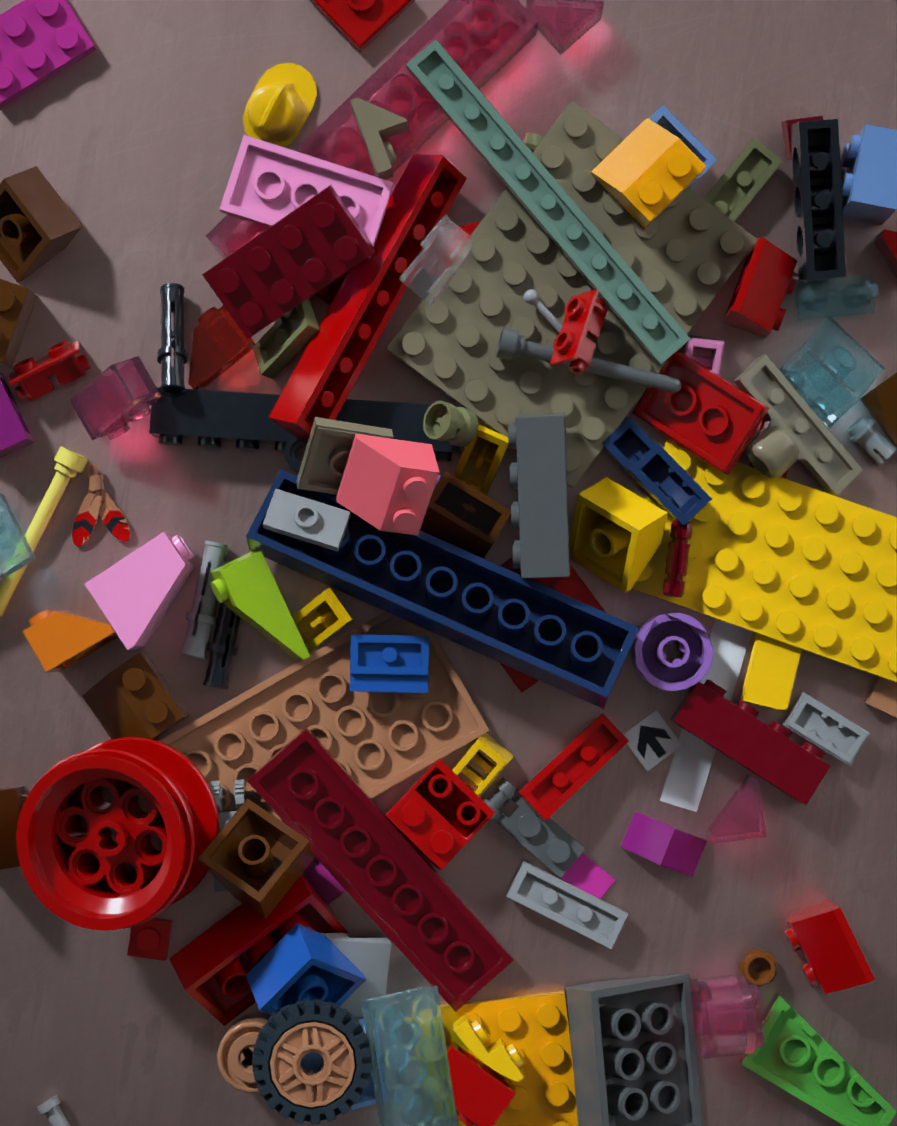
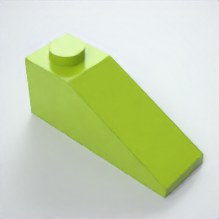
(254, 596)

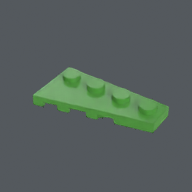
(814, 1072)

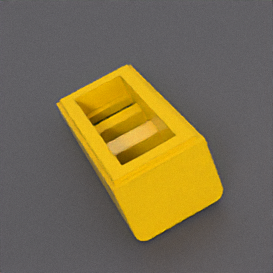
(494, 751)

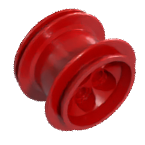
(62, 858)

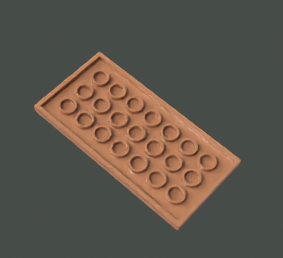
(370, 734)

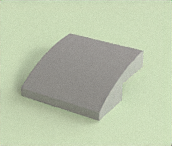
(372, 959)

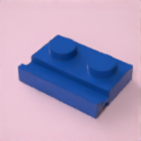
(389, 663)

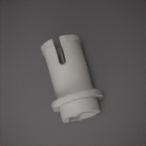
(871, 440)

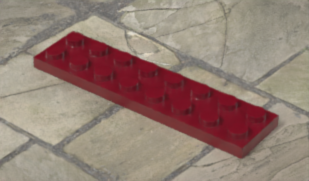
(381, 869)

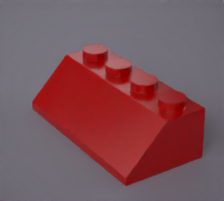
(220, 958)

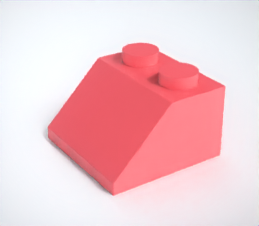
(389, 482)

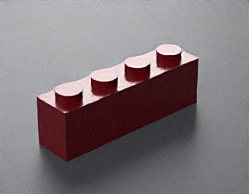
(751, 742)

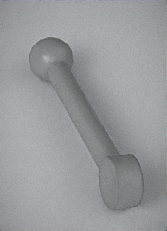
(532, 297)

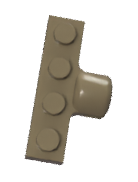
(793, 431)

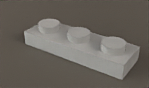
(567, 904)

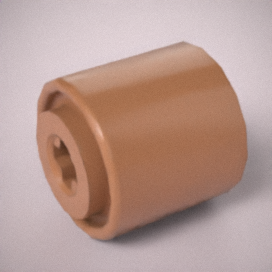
(231, 1051)

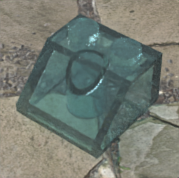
(831, 371)

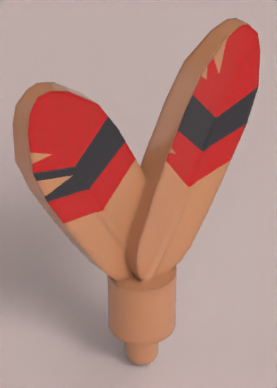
(97, 504)

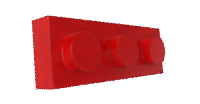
(573, 767)

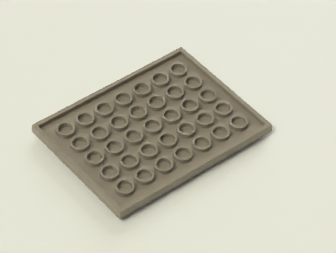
(455, 340)

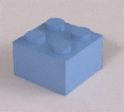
(870, 175)

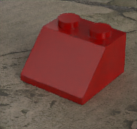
(761, 289)
(828, 948)

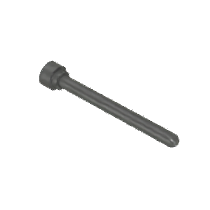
(514, 345)

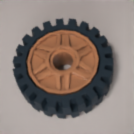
(316, 1092)

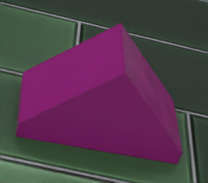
(663, 844)

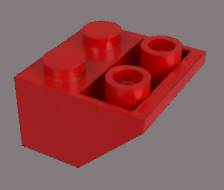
(439, 814)

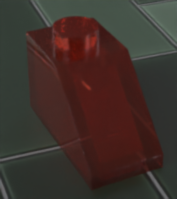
(215, 347)

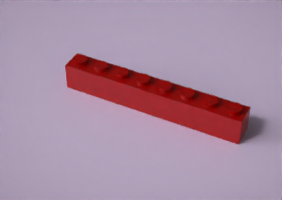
(367, 297)

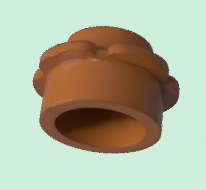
(767, 962)

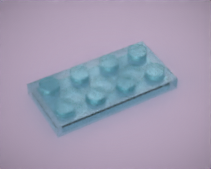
(410, 1059)

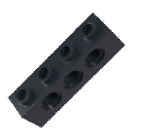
(818, 199)

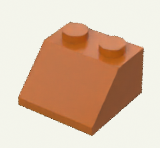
(66, 638)

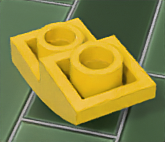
(498, 1056)

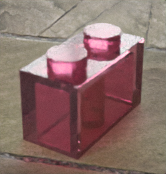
(116, 399)

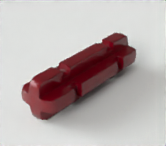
(677, 559)

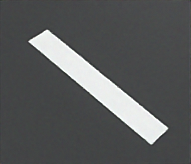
(693, 760)

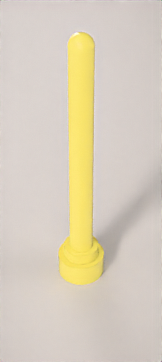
(67, 466)

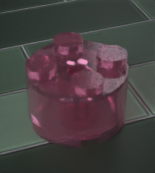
(726, 1016)

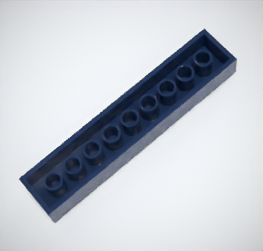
(460, 599)

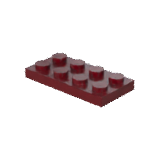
(289, 262)

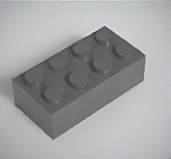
(542, 495)

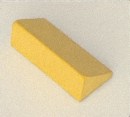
(771, 673)

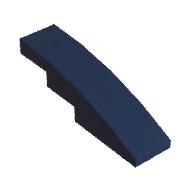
(655, 471)

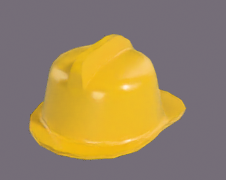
(280, 104)

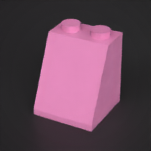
(142, 587)

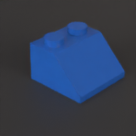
(303, 968)

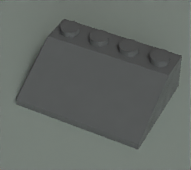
(635, 1052)

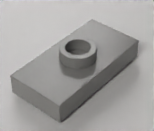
(306, 520)
(826, 729)

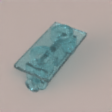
(836, 297)

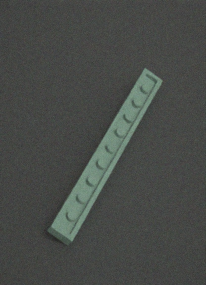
(547, 202)

